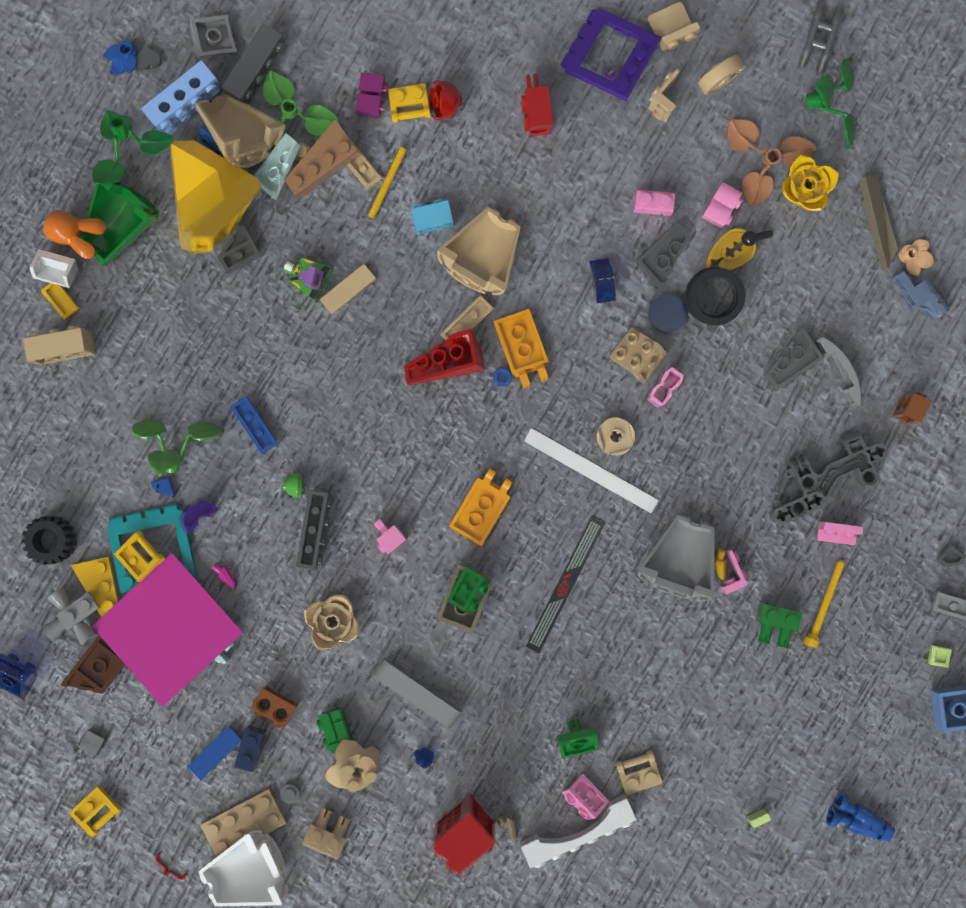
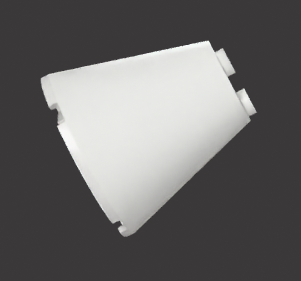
(247, 873)

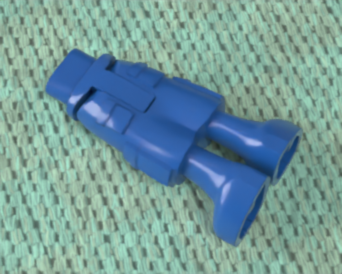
(861, 821)

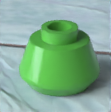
(294, 484)

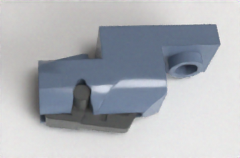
(923, 294)

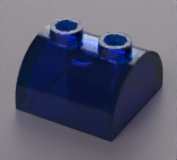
(15, 676)

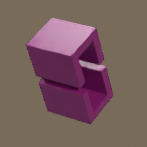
(371, 93)

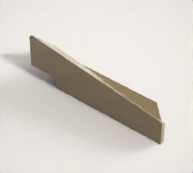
(878, 220)

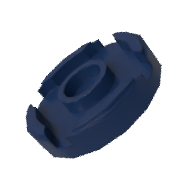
(667, 313)

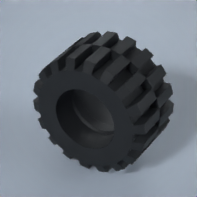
(34, 545)

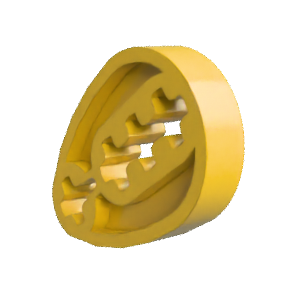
(726, 242)

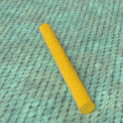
(387, 182)

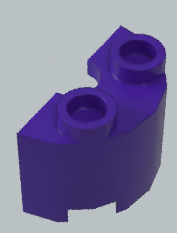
(193, 511)

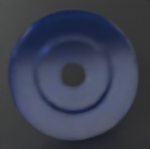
(424, 757)

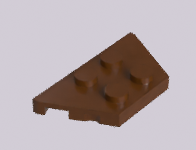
(95, 668)

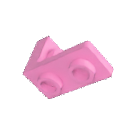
(732, 584)

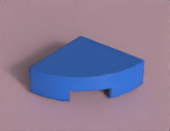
(164, 486)

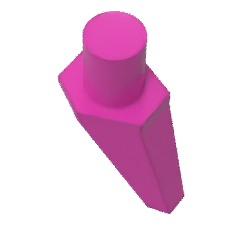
(224, 575)

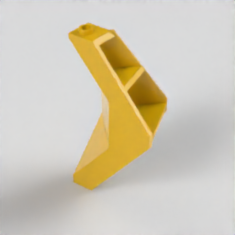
(208, 195)

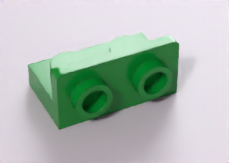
(469, 590)

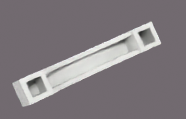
(540, 850)

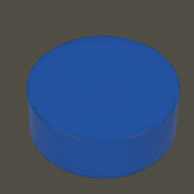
(502, 377)

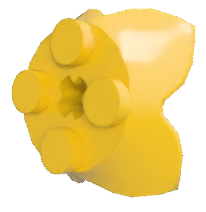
(821, 178)

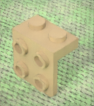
(673, 26)
(660, 105)

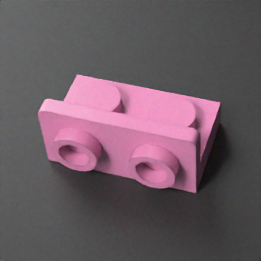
(838, 533)
(585, 797)

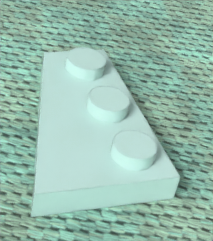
(277, 166)

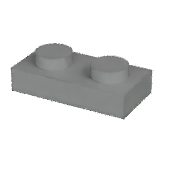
(949, 605)

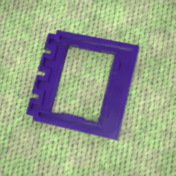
(634, 65)

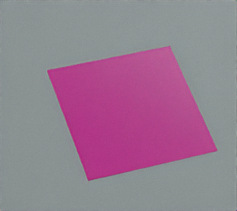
(167, 629)

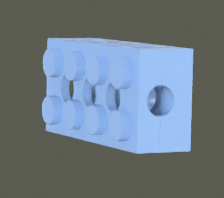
(176, 98)

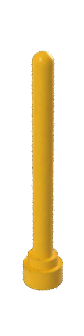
(812, 638)

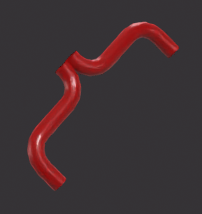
(168, 872)

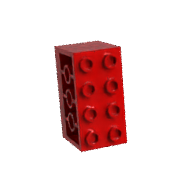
(464, 835)

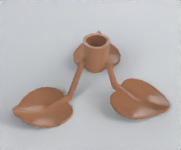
(755, 186)

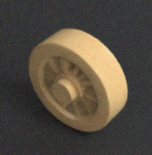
(721, 74)

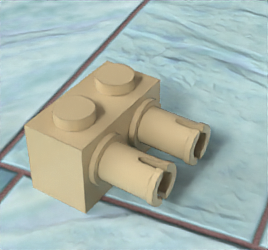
(323, 841)

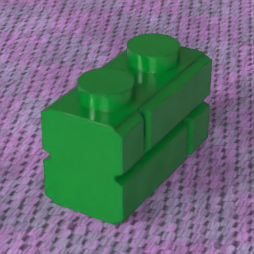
(334, 727)

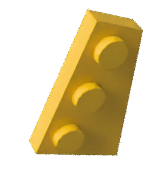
(99, 580)

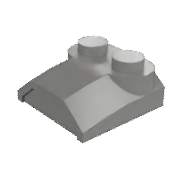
(212, 36)

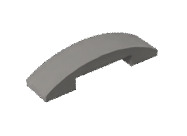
(853, 391)

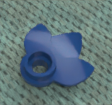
(120, 58)

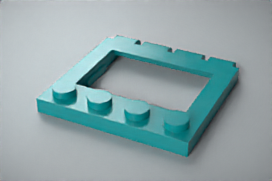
(137, 522)

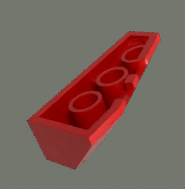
(452, 358)

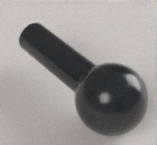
(749, 237)

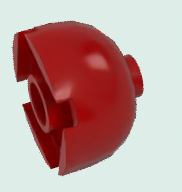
(444, 100)

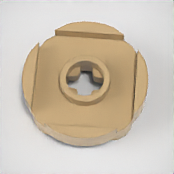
(621, 427)

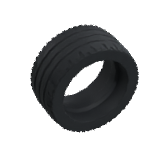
(737, 302)

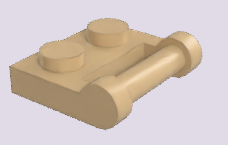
(640, 778)

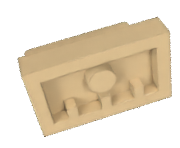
(638, 354)

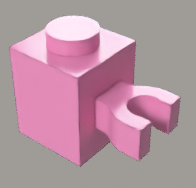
(390, 538)

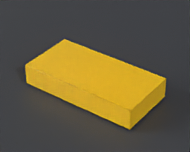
(60, 300)

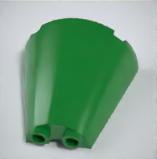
(125, 216)

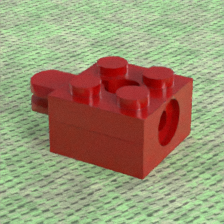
(537, 108)

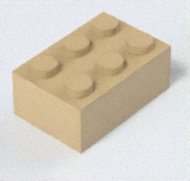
(59, 345)

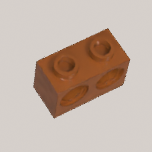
(912, 408)
(276, 701)

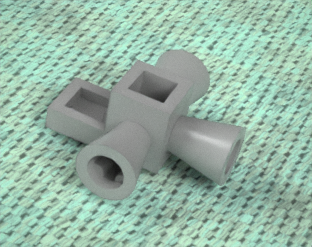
(71, 616)

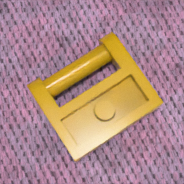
(408, 97)
(134, 560)
(92, 805)

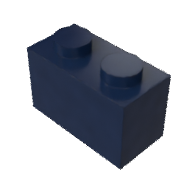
(250, 748)

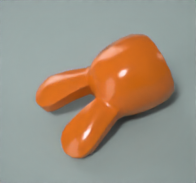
(67, 229)

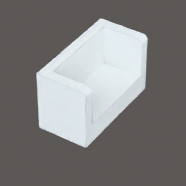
(53, 268)

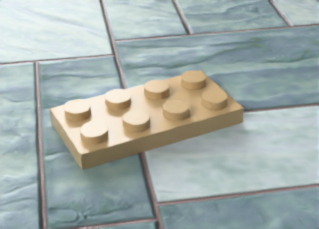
(255, 813)

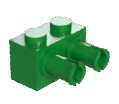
(784, 618)

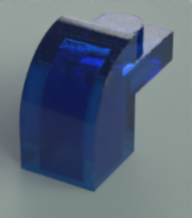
(603, 280)

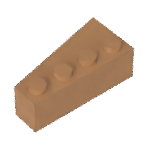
(322, 161)

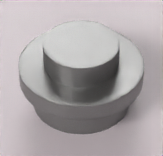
(289, 793)

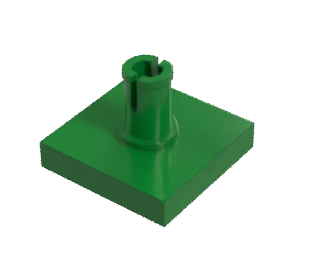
(578, 740)

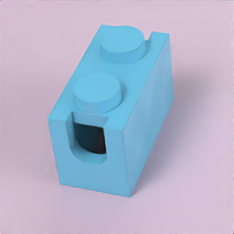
(432, 216)

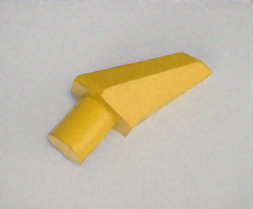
(720, 564)

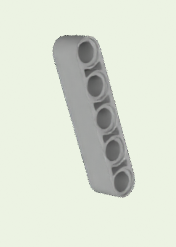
(417, 693)

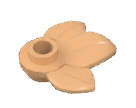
(918, 257)

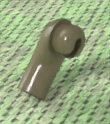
(509, 823)

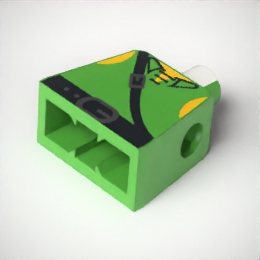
(303, 265)

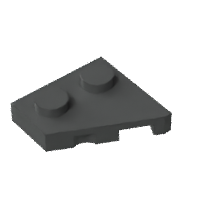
(239, 251)

